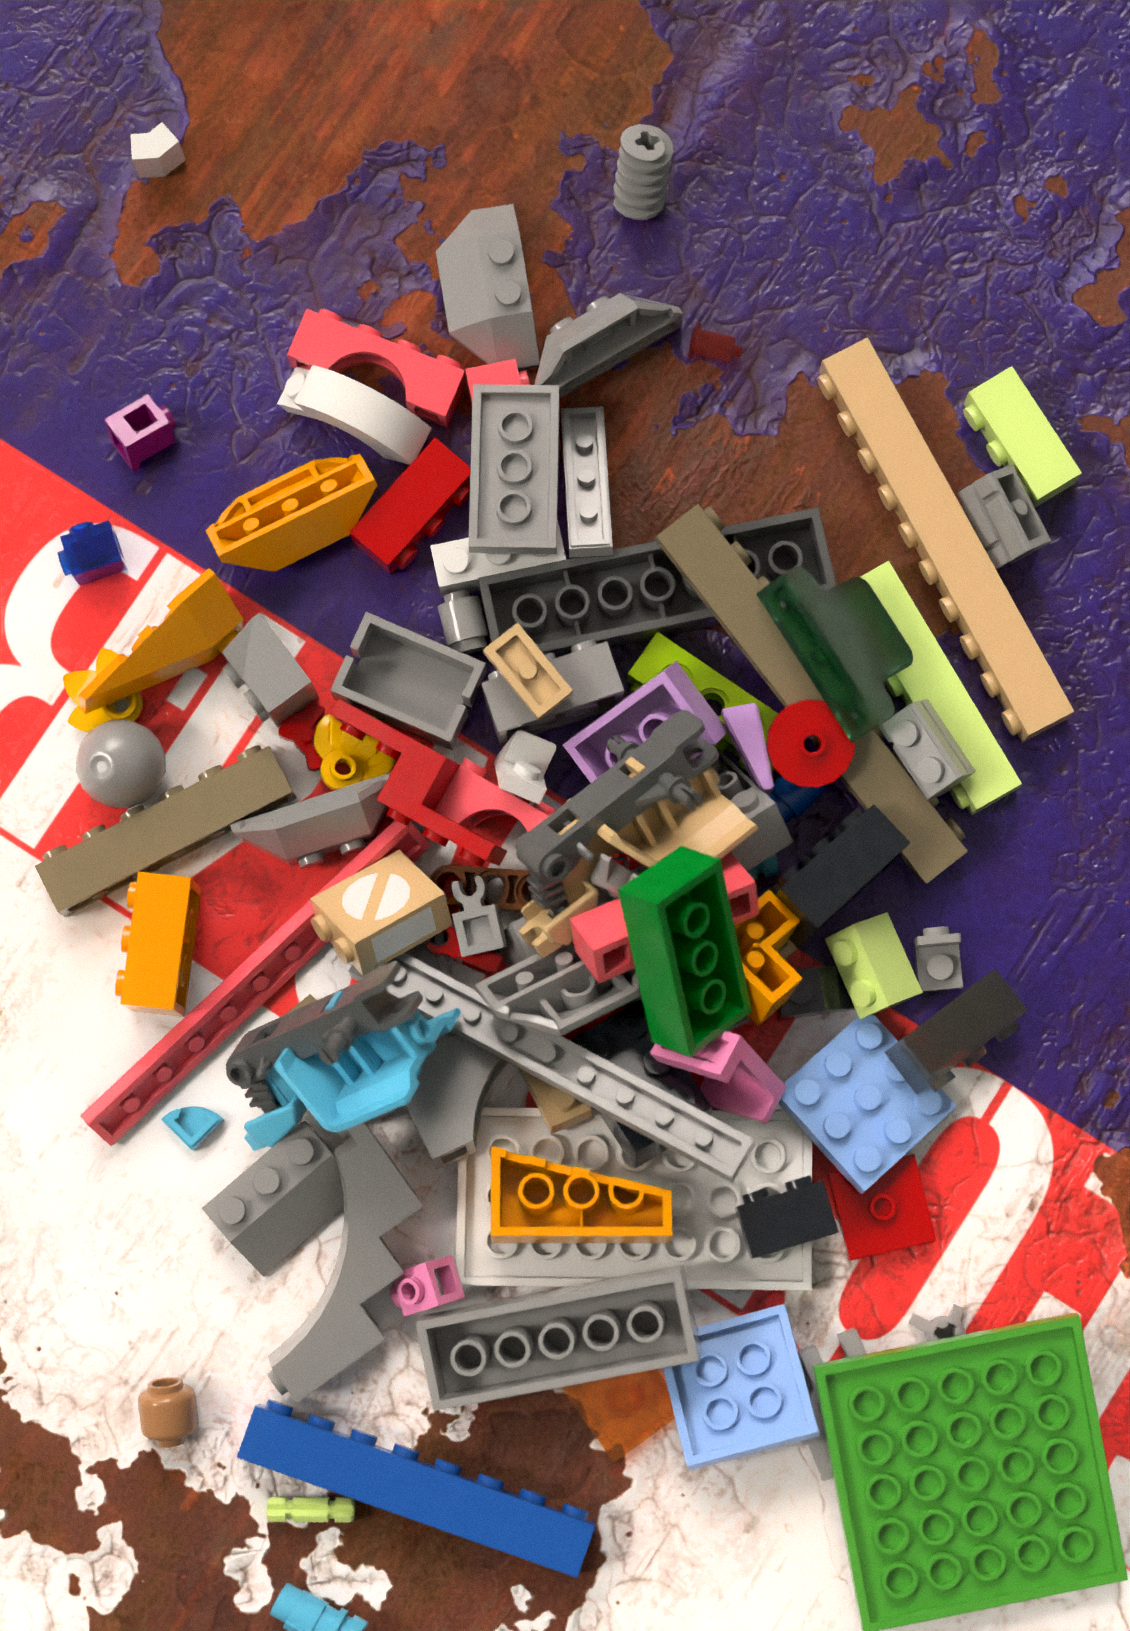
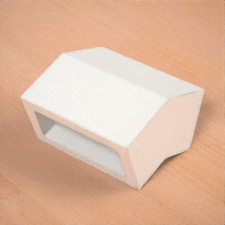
(156, 152)

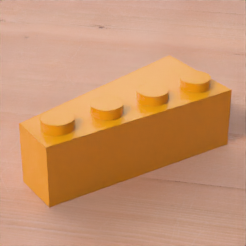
(572, 1205)

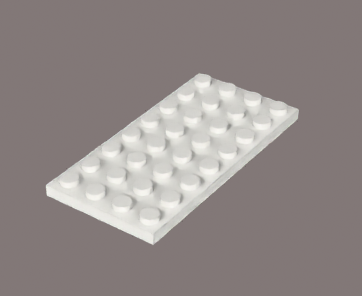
(703, 1208)

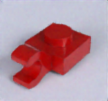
(485, 963)

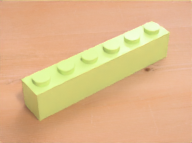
(935, 679)

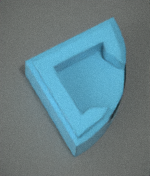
(192, 1124)

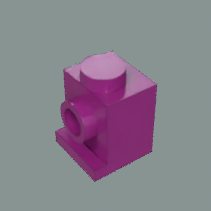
(140, 430)

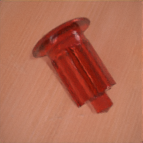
(712, 344)

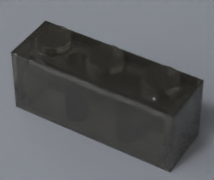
(957, 1033)

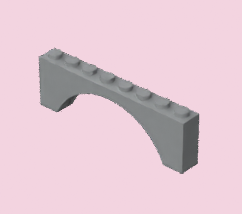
(454, 1092)

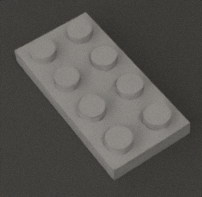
(514, 469)

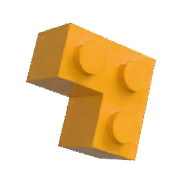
(766, 973)

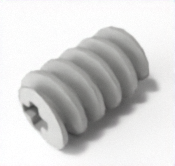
(642, 172)

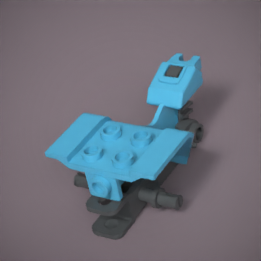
(336, 1057)

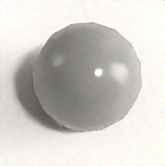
(120, 764)

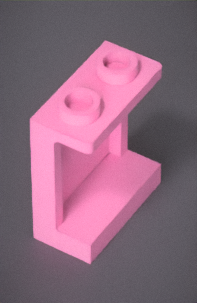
(733, 1076)

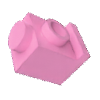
(419, 1289)

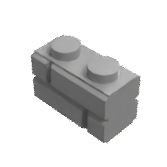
(1003, 516)
(927, 749)

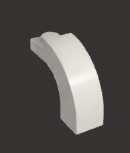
(357, 410)

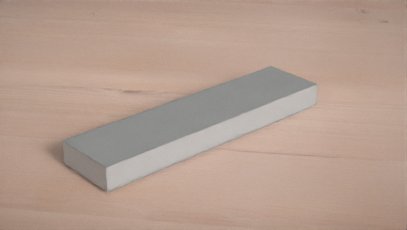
(586, 482)

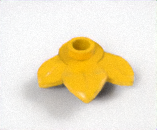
(77, 681)
(340, 747)

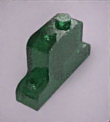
(842, 644)

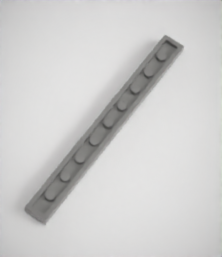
(577, 1072)

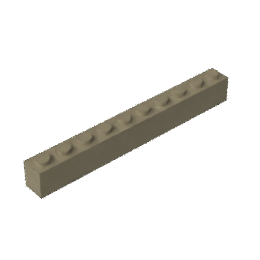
(875, 774)

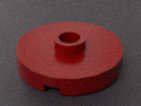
(787, 747)

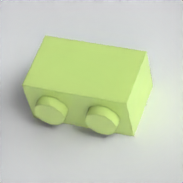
(873, 965)

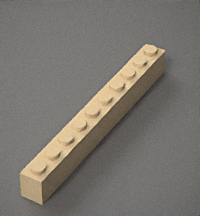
(944, 540)

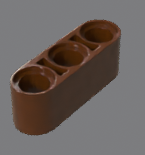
(515, 884)

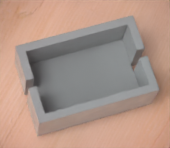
(409, 681)

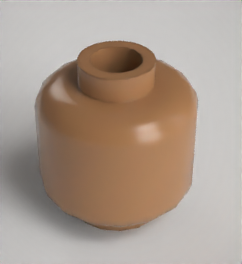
(168, 1411)

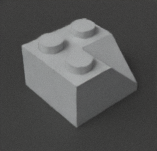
(269, 671)

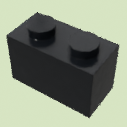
(785, 1218)

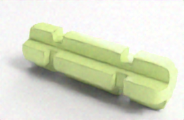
(310, 1509)

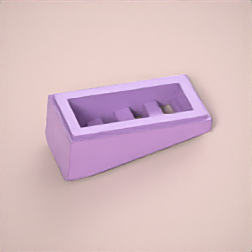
(748, 738)

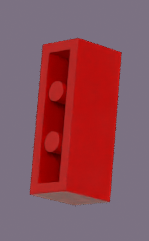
(413, 507)

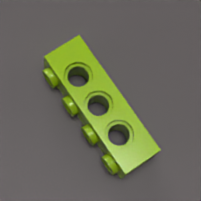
(712, 685)

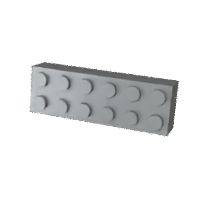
(558, 1338)

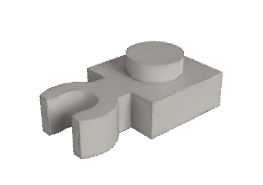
(478, 926)

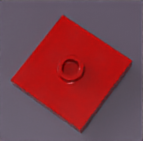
(886, 1215)

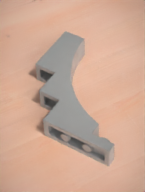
(340, 1325)

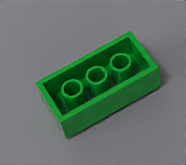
(685, 950)

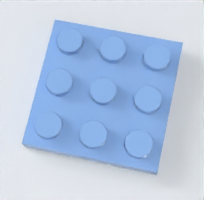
(860, 1104)
(742, 1391)

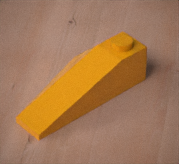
(192, 634)

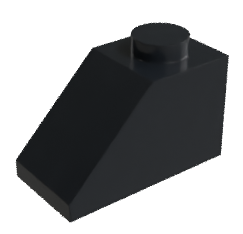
(817, 994)

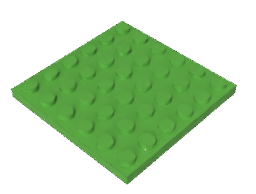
(970, 1472)

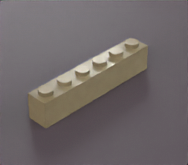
(164, 831)

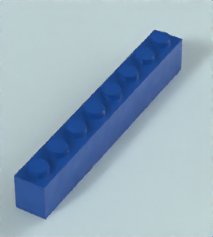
(417, 1489)

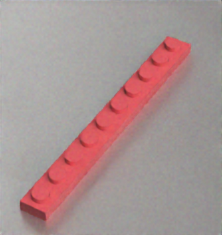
(230, 1002)

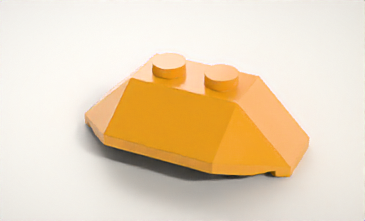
(294, 514)

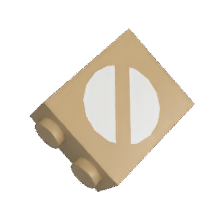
(380, 912)

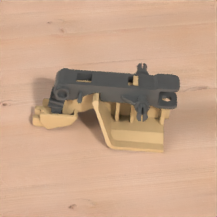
(638, 808)

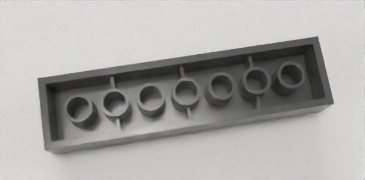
(639, 588)

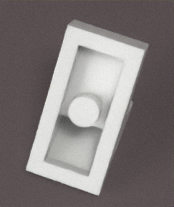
(523, 764)

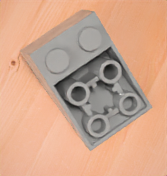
(756, 806)

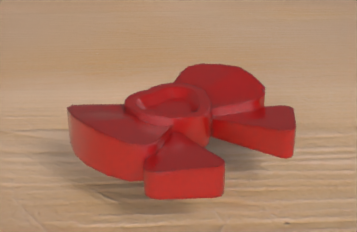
(299, 730)

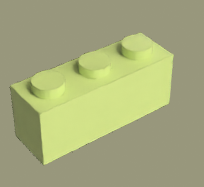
(1020, 436)

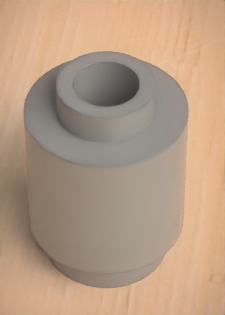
(463, 622)

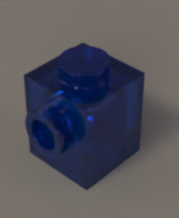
(91, 552)

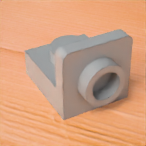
(938, 960)

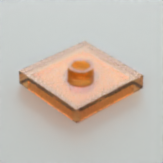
(623, 1409)

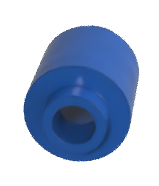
(793, 799)

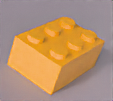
(159, 944)

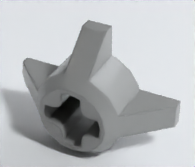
(610, 876)
(941, 1326)

